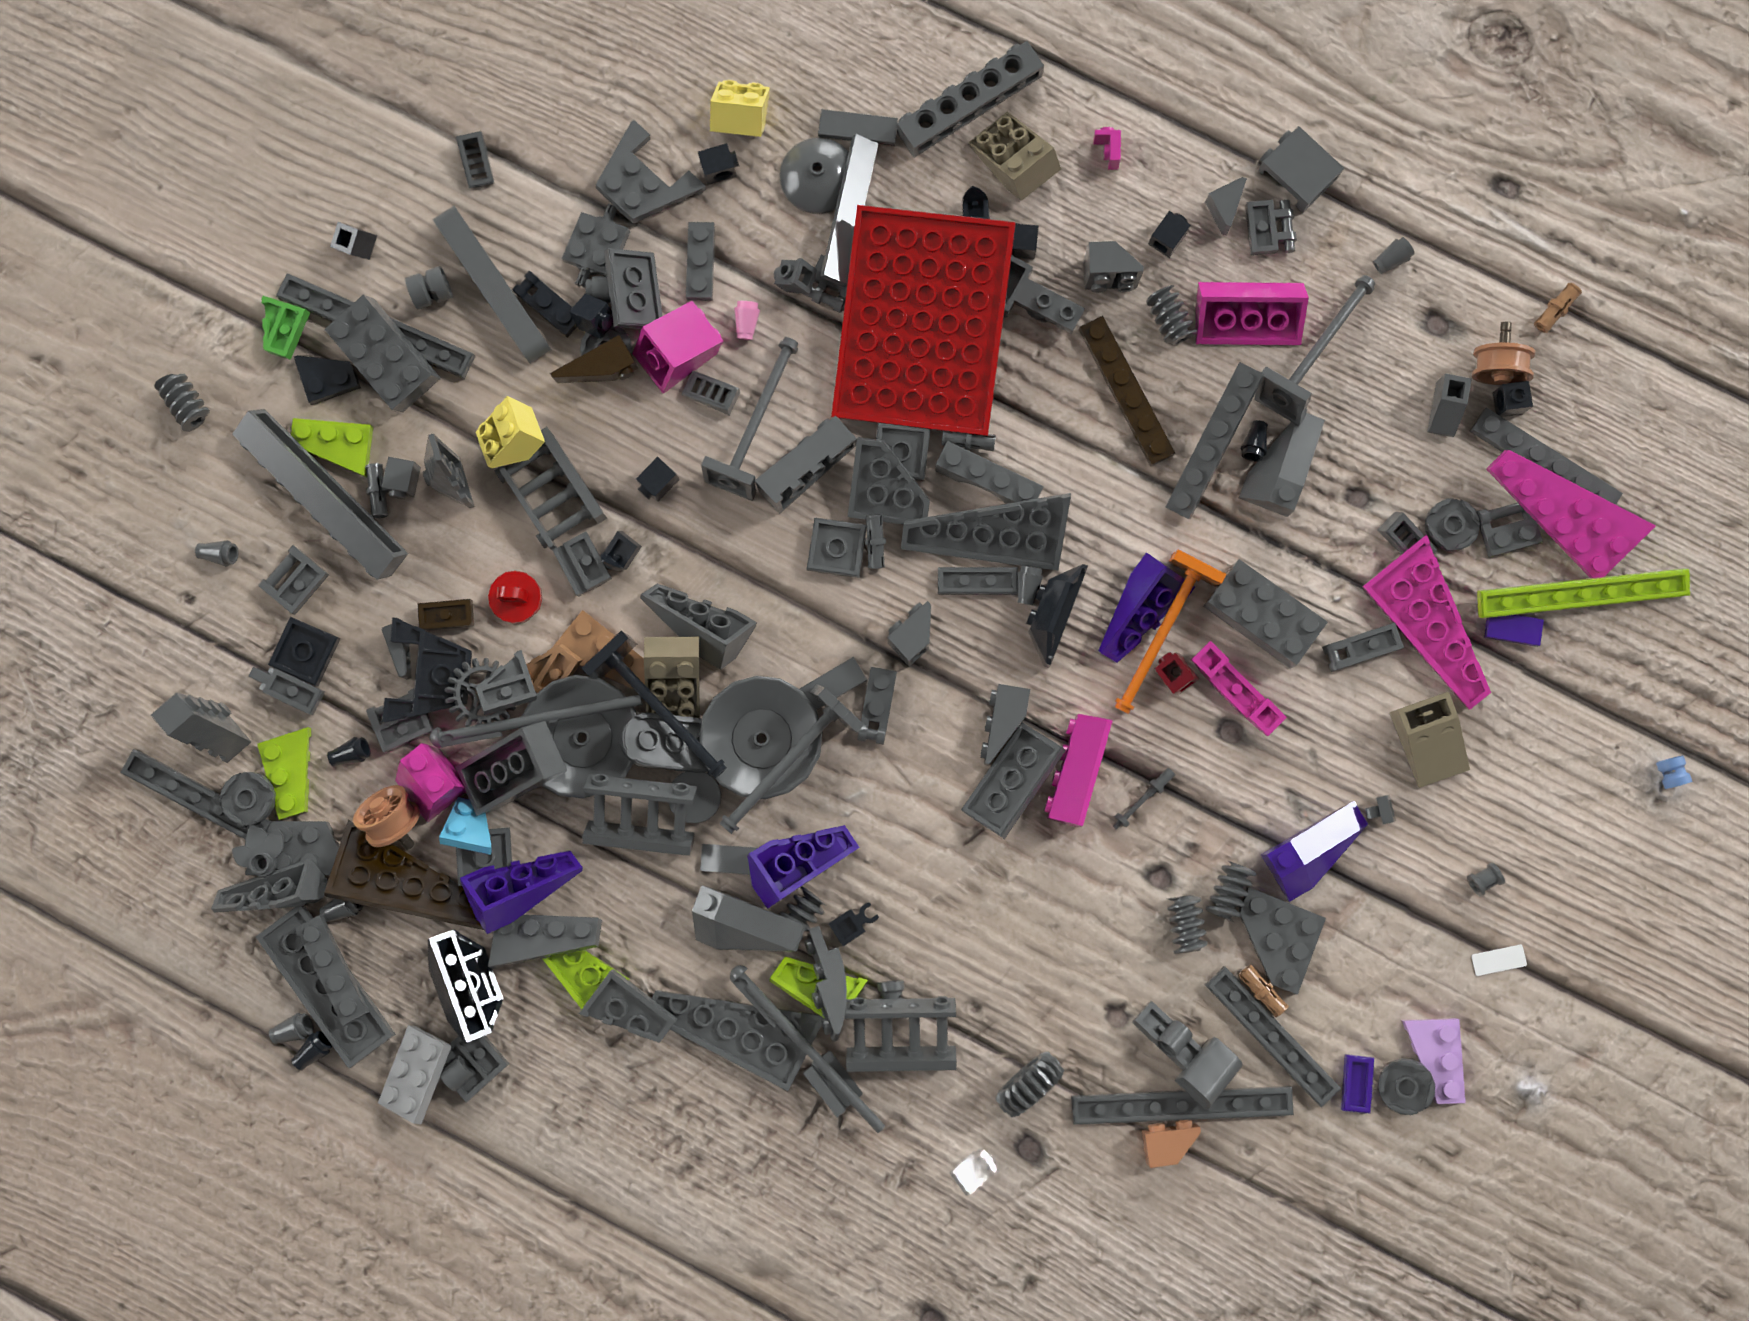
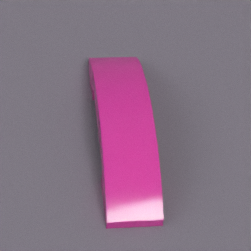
(1237, 689)

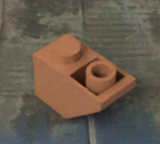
(1168, 1144)

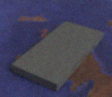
(1013, 780)

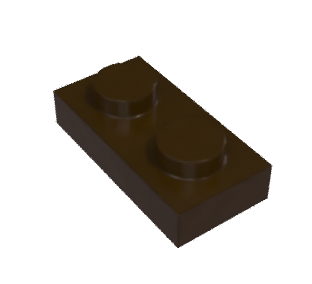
(446, 614)

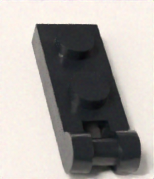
(546, 303)

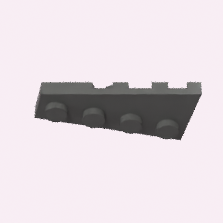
(541, 937)

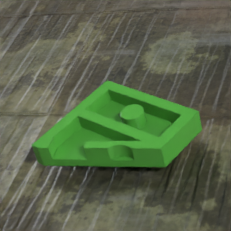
(282, 327)

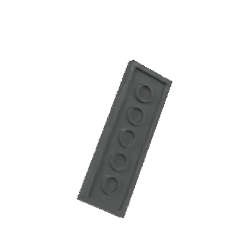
(286, 950)

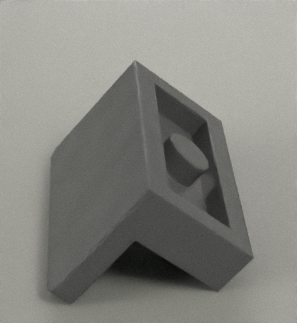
(826, 1089)

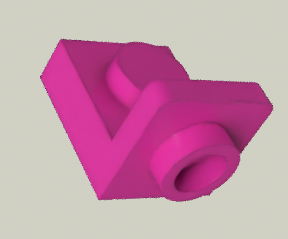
(1112, 145)

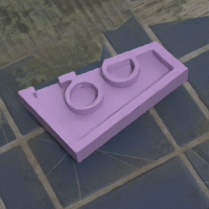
(1440, 1051)

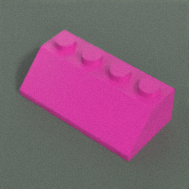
(1250, 313)
(1079, 769)

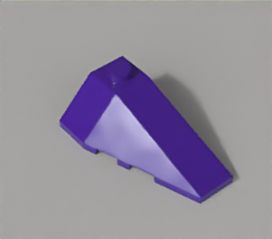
(1141, 606)
(1310, 853)
(792, 862)
(510, 891)

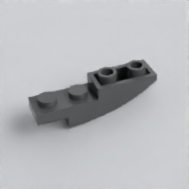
(832, 990)

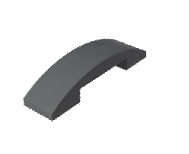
(725, 859)

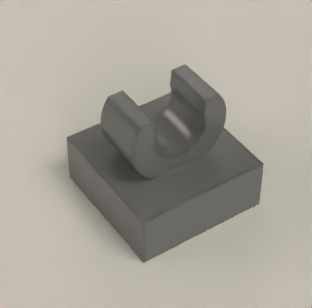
(1383, 809)

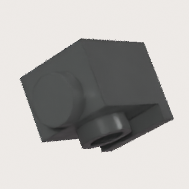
(788, 276)

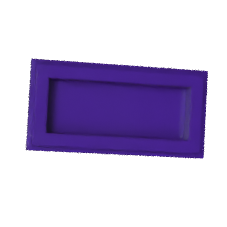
(1515, 629)
(1357, 1083)

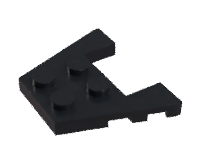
(434, 665)

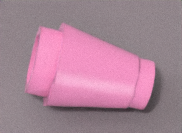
(746, 319)

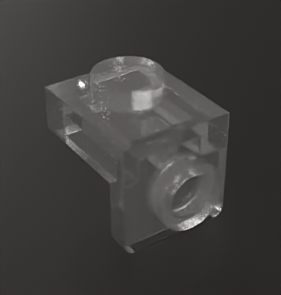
(974, 1171)

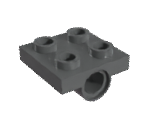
(471, 1066)

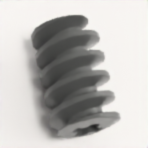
(1169, 316)
(182, 401)
(1230, 891)
(805, 908)
(1187, 923)

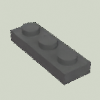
(700, 261)

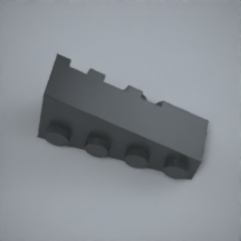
(202, 725)

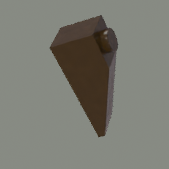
(604, 363)

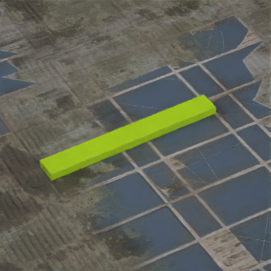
(1583, 593)

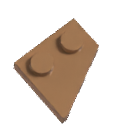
(552, 666)

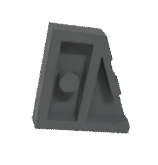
(507, 686)

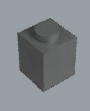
(401, 477)

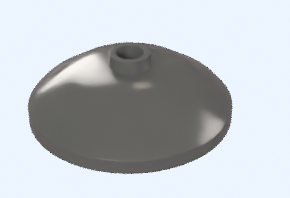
(809, 189)

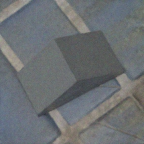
(1224, 203)

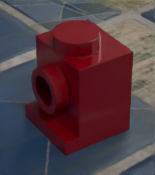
(1165, 671)

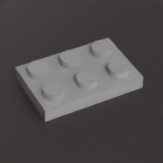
(414, 1074)

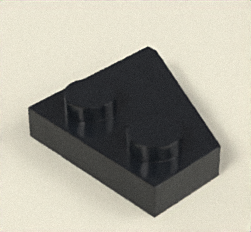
(326, 378)

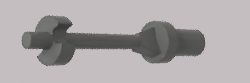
(1156, 786)

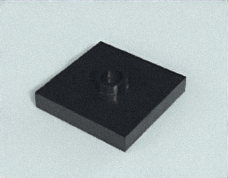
(304, 651)

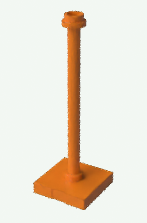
(1194, 572)

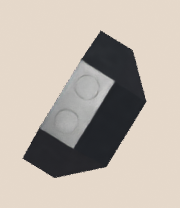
(1054, 611)
(464, 984)

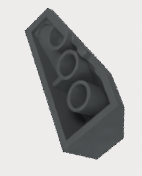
(1281, 474)
(719, 631)

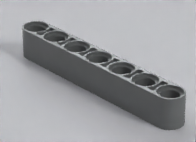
(492, 284)

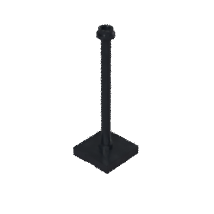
(611, 658)

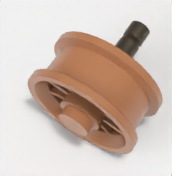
(1504, 360)
(387, 817)

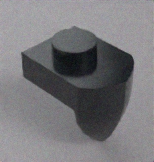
(975, 203)
(620, 552)

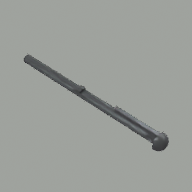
(493, 729)
(775, 1017)

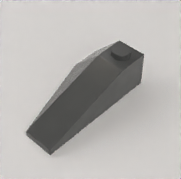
(445, 472)
(284, 888)
(740, 925)

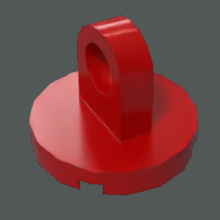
(515, 597)

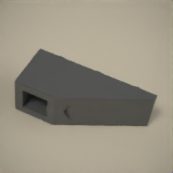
(1008, 712)

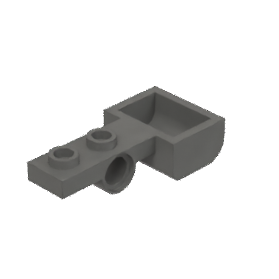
(1039, 301)
(1204, 1069)

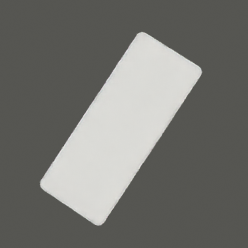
(1499, 960)

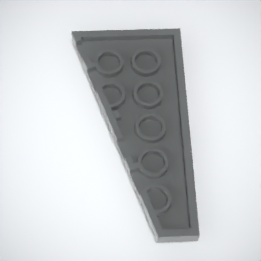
(1009, 533)
(741, 1034)

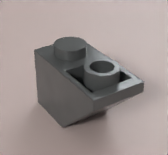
(1448, 404)

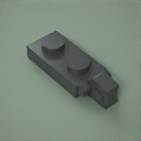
(288, 689)

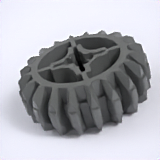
(469, 689)
(1029, 1084)

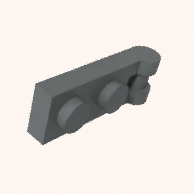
(1364, 646)
(877, 704)

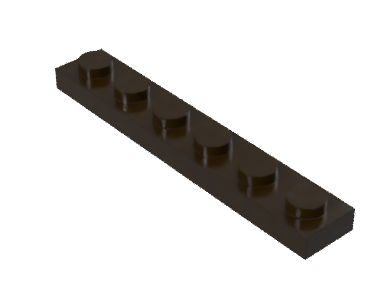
(1126, 391)

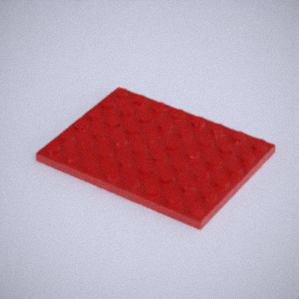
(923, 319)

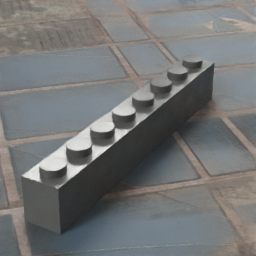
(320, 494)

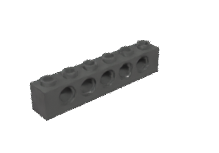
(943, 125)

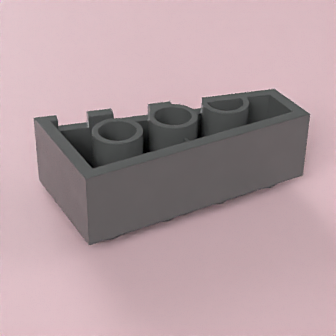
(805, 464)

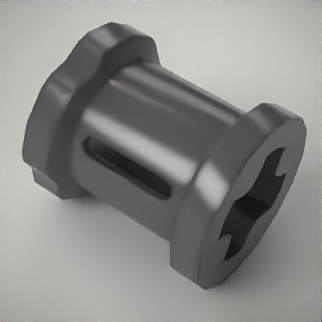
(1486, 879)

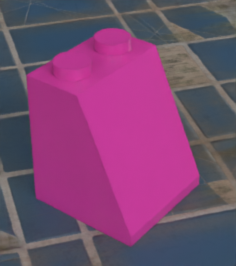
(676, 345)
(429, 780)

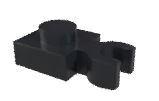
(849, 926)

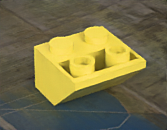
(739, 108)
(509, 434)

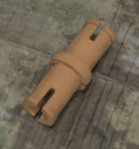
(1557, 307)
(1263, 990)

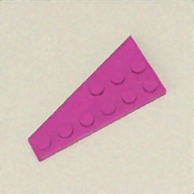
(1580, 522)
(1424, 611)

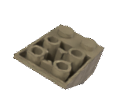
(1016, 155)
(673, 673)
(1431, 739)

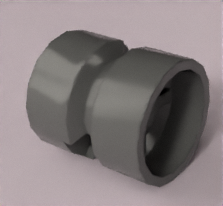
(429, 287)

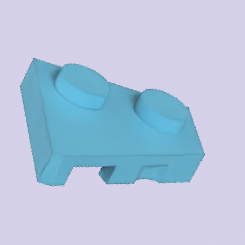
(466, 829)

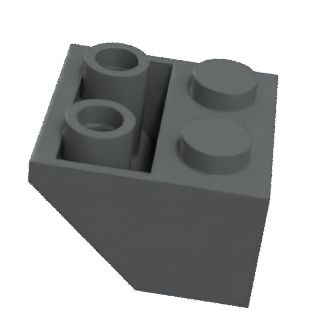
(1110, 267)
(912, 637)

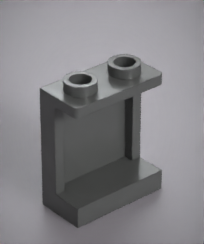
(1301, 167)

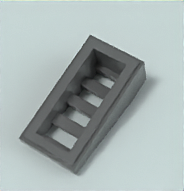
(472, 138)
(731, 398)
(1405, 523)
(400, 654)

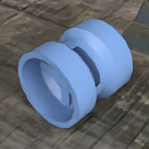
(1676, 778)

